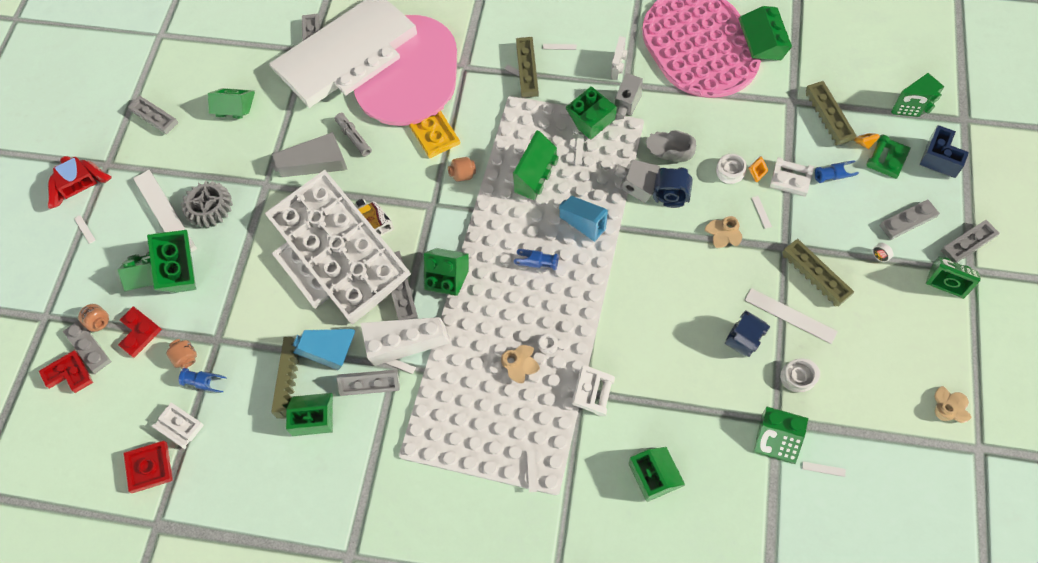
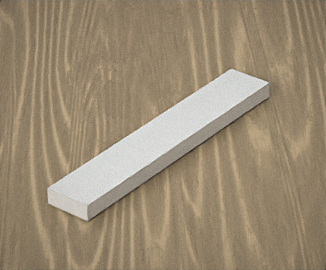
(159, 204)

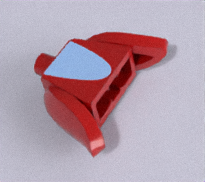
(72, 178)

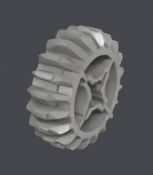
(203, 200)

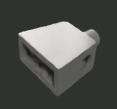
(628, 95)
(638, 179)

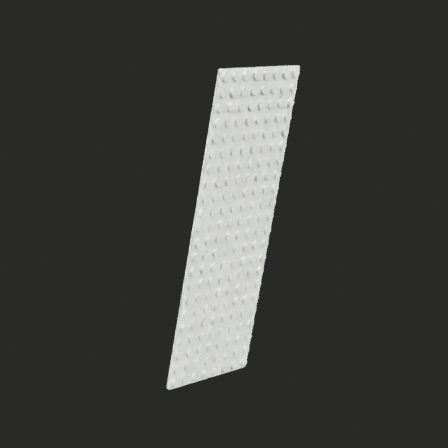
(467, 406)

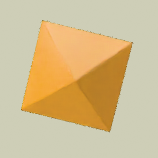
(867, 140)
(758, 169)

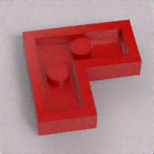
(142, 331)
(69, 368)

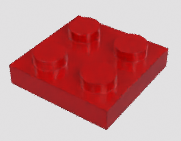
(148, 467)

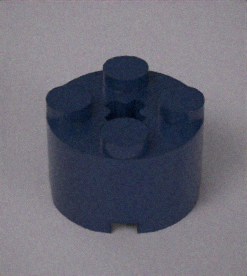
(673, 187)
(747, 333)

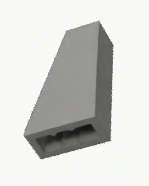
(310, 157)

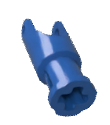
(833, 172)
(537, 259)
(200, 380)

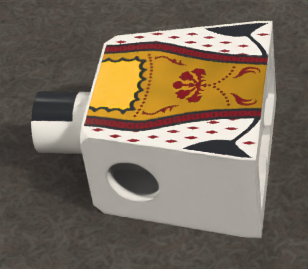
(375, 216)

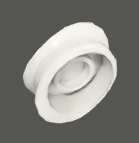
(731, 168)
(800, 375)

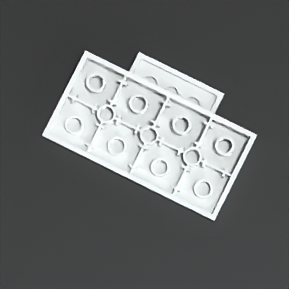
(345, 51)
(334, 249)

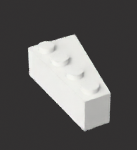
(402, 338)

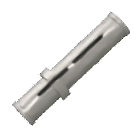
(348, 129)

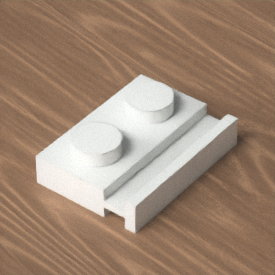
(619, 56)
(178, 425)

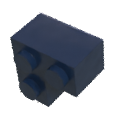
(941, 155)

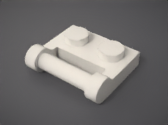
(789, 181)
(587, 389)

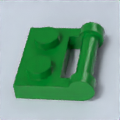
(894, 159)

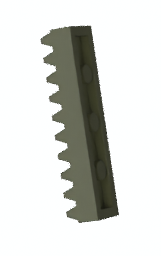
(527, 67)
(830, 113)
(817, 272)
(285, 378)

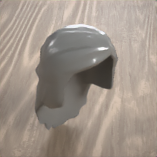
(672, 145)

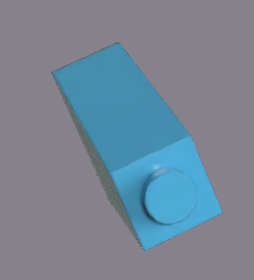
(584, 216)
(324, 346)

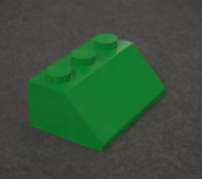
(765, 33)
(535, 166)
(171, 261)

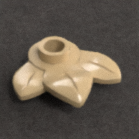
(724, 235)
(522, 365)
(951, 406)

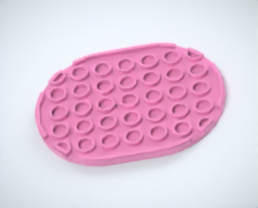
(700, 46)
(418, 81)

